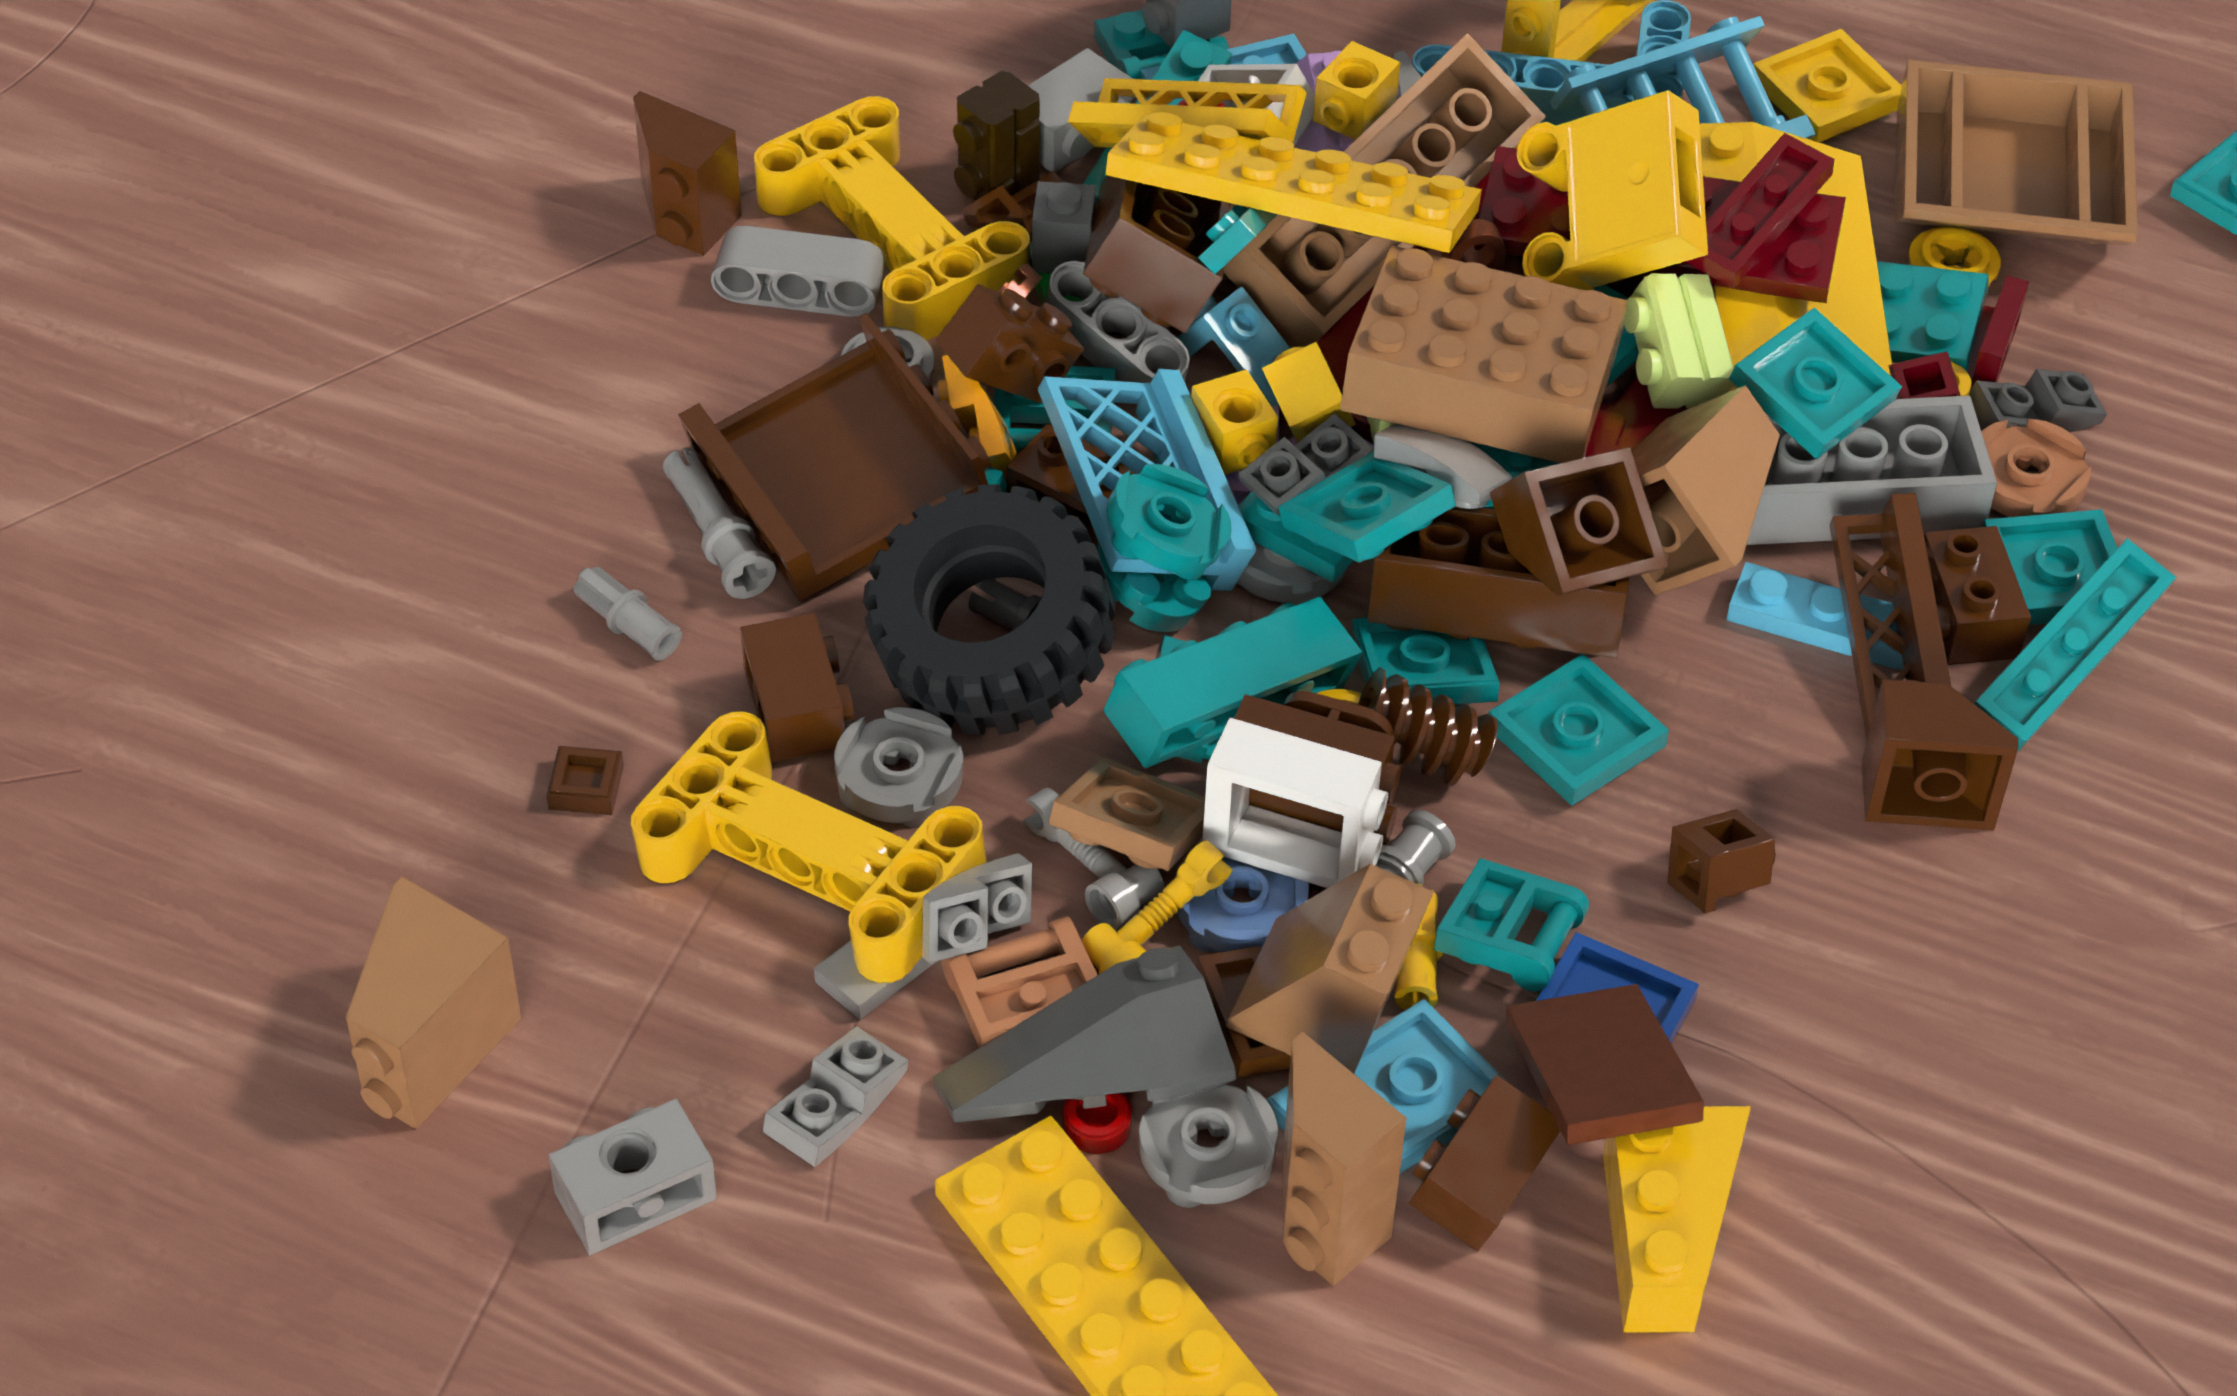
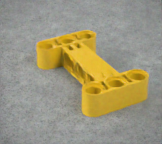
(849, 168)
(727, 802)

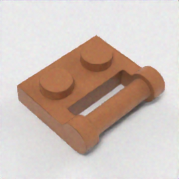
(1010, 997)

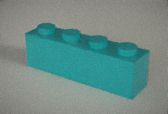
(1195, 689)

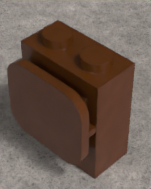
(1334, 725)

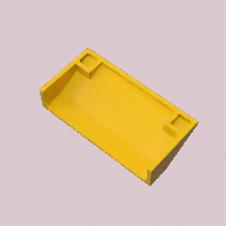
(1854, 292)

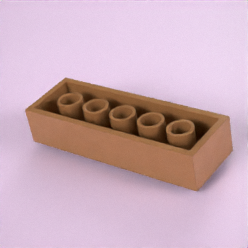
(1442, 125)

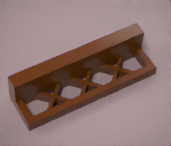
(1911, 592)

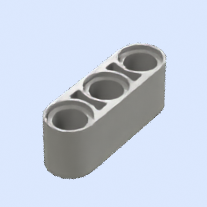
(798, 271)
(1145, 345)

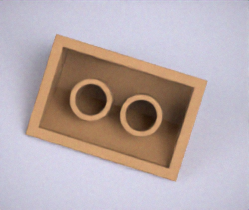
(1336, 1164)

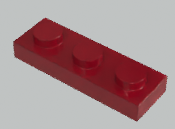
(1762, 208)

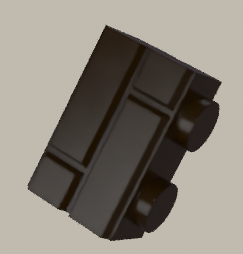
(997, 136)

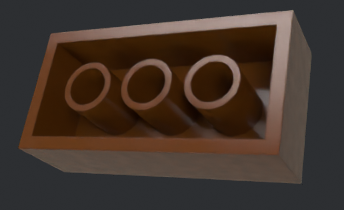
(1149, 249)
(1468, 585)

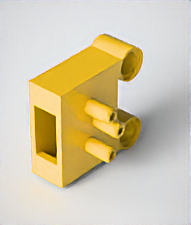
(1629, 188)

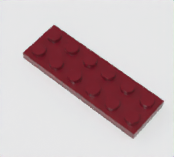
(1792, 267)

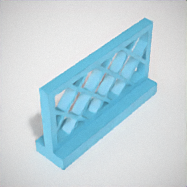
(1167, 428)

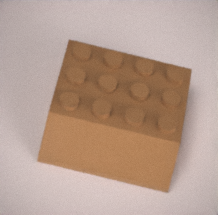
(2016, 153)
(1483, 355)

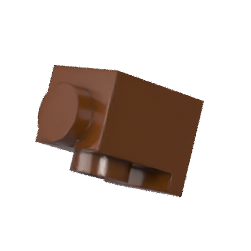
(1719, 858)

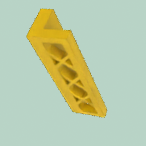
(1107, 121)

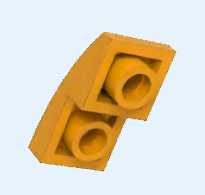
(977, 415)

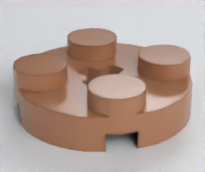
(2052, 450)

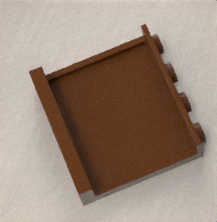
(838, 460)

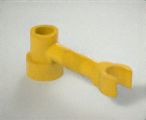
(1197, 875)

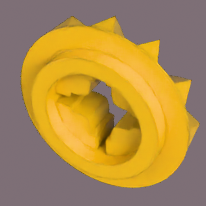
(1955, 246)

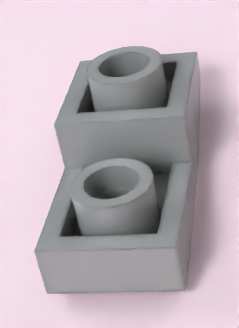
(1446, 458)
(974, 904)
(841, 1094)

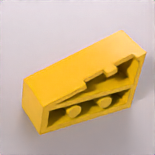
(1667, 1215)

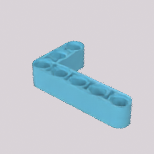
(1541, 77)

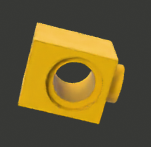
(1355, 90)
(1305, 389)
(1236, 419)

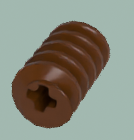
(1431, 726)

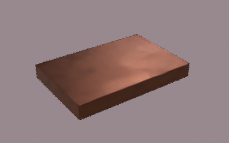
(1604, 1064)

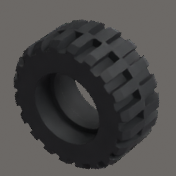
(977, 541)

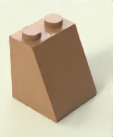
(1705, 484)
(1332, 965)
(428, 1003)

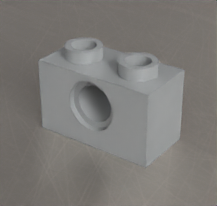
(615, 1205)

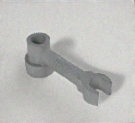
(1119, 889)

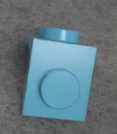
(1240, 333)

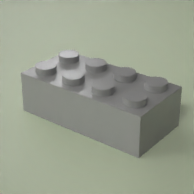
(1905, 448)

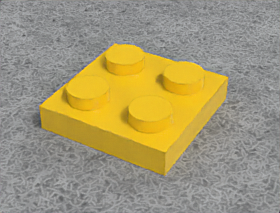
(1830, 83)

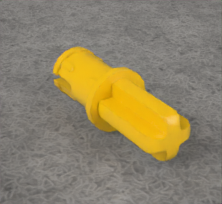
(1419, 970)

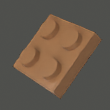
(1131, 814)

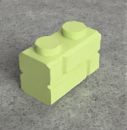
(1679, 340)

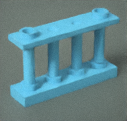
(1725, 38)

